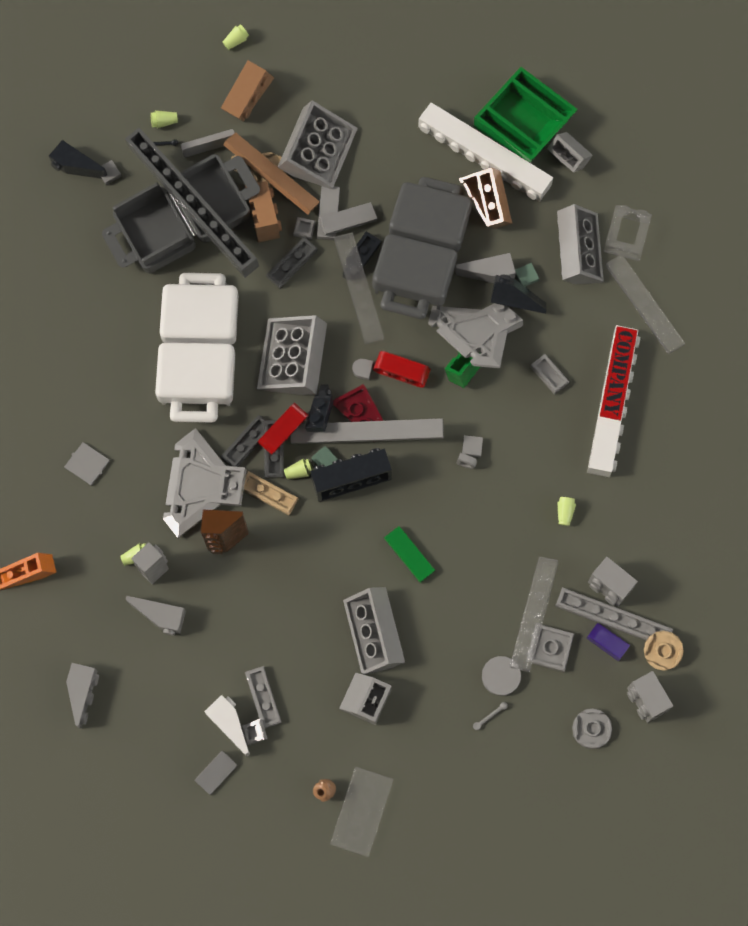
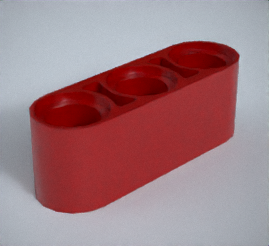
(402, 369)
(283, 428)

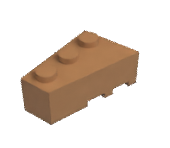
(247, 91)
(489, 196)
(264, 214)

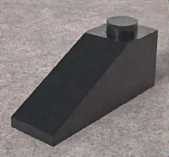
(74, 162)
(512, 293)

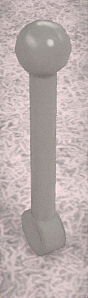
(477, 725)

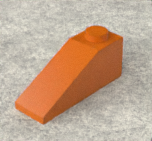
(27, 570)

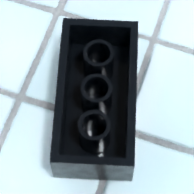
(351, 475)

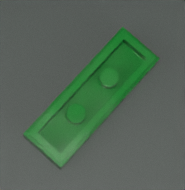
(409, 554)

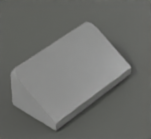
(216, 772)

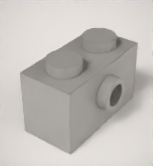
(569, 152)

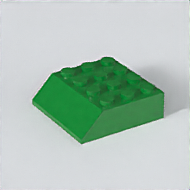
(524, 115)

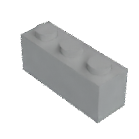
(151, 562)

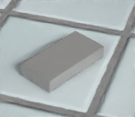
(549, 374)

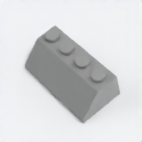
(580, 245)
(373, 630)

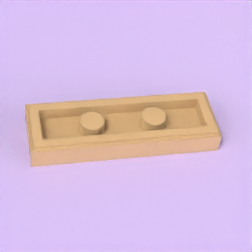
(269, 493)

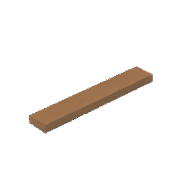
(271, 173)

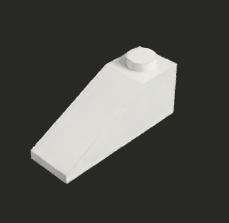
(226, 718)

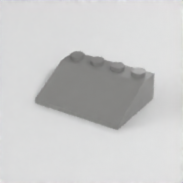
(317, 146)
(292, 355)

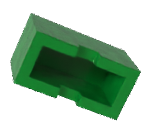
(460, 370)

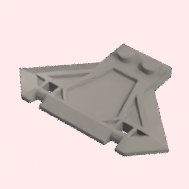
(476, 331)
(200, 483)

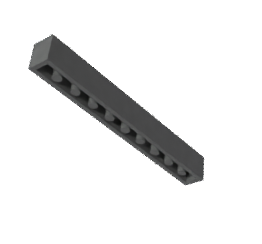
(192, 202)

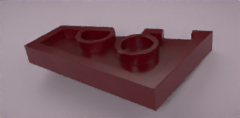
(358, 406)

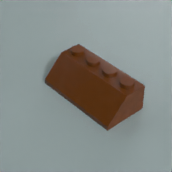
(222, 529)

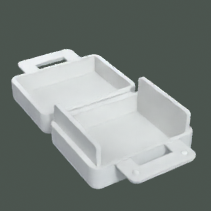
(197, 348)

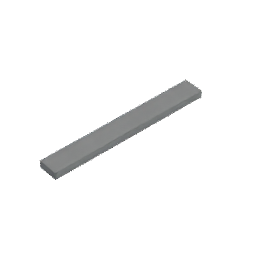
(371, 431)

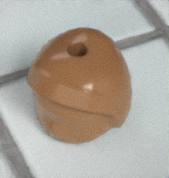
(324, 790)

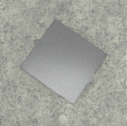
(87, 463)

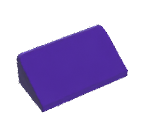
(608, 641)

